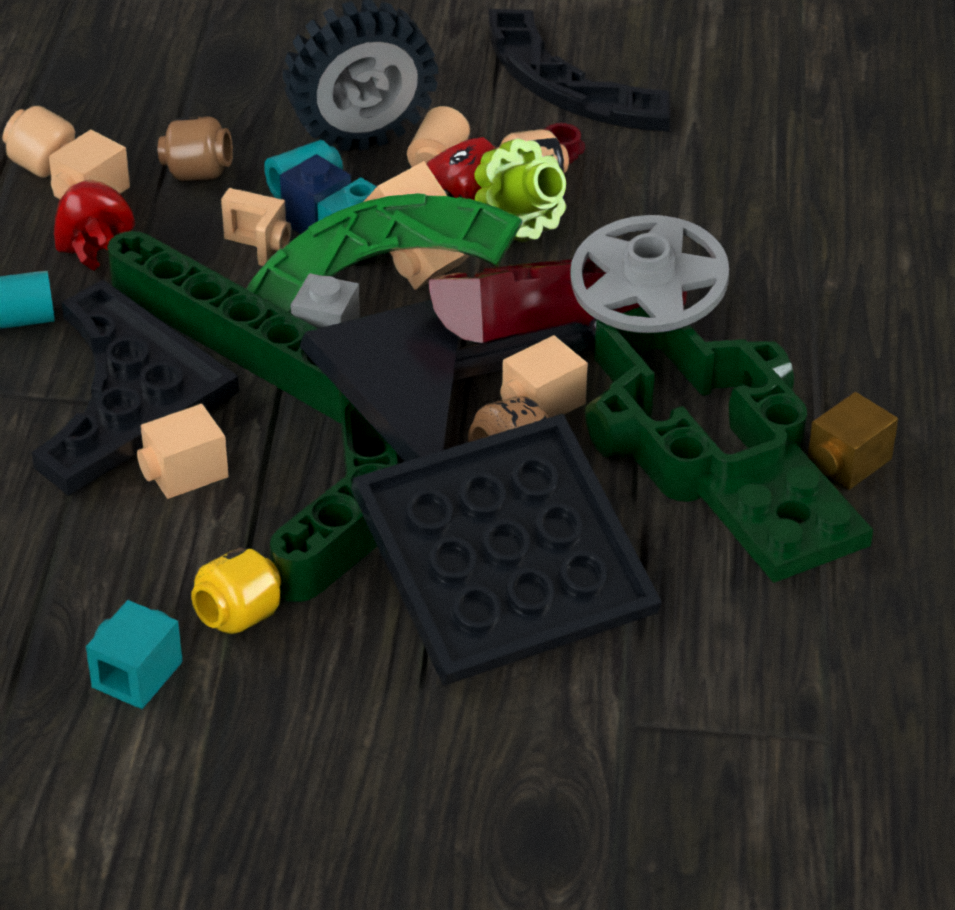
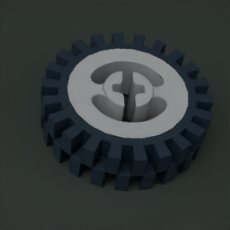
(366, 46)

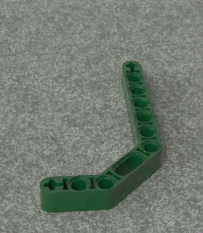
(265, 340)

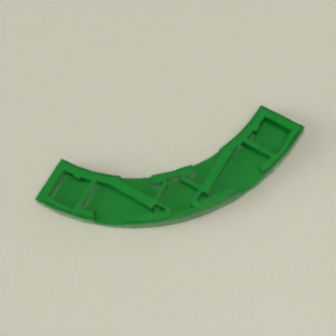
(384, 227)

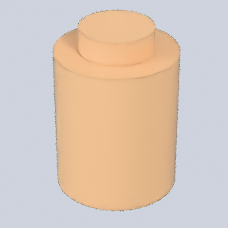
(437, 132)

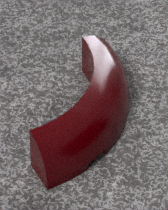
(513, 299)

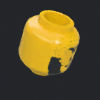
(236, 590)

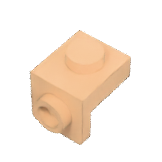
(255, 222)

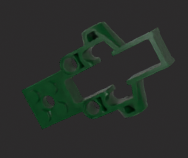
(744, 488)

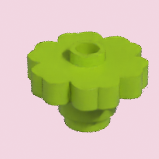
(523, 185)

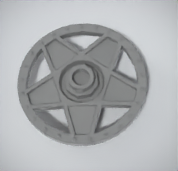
(649, 273)

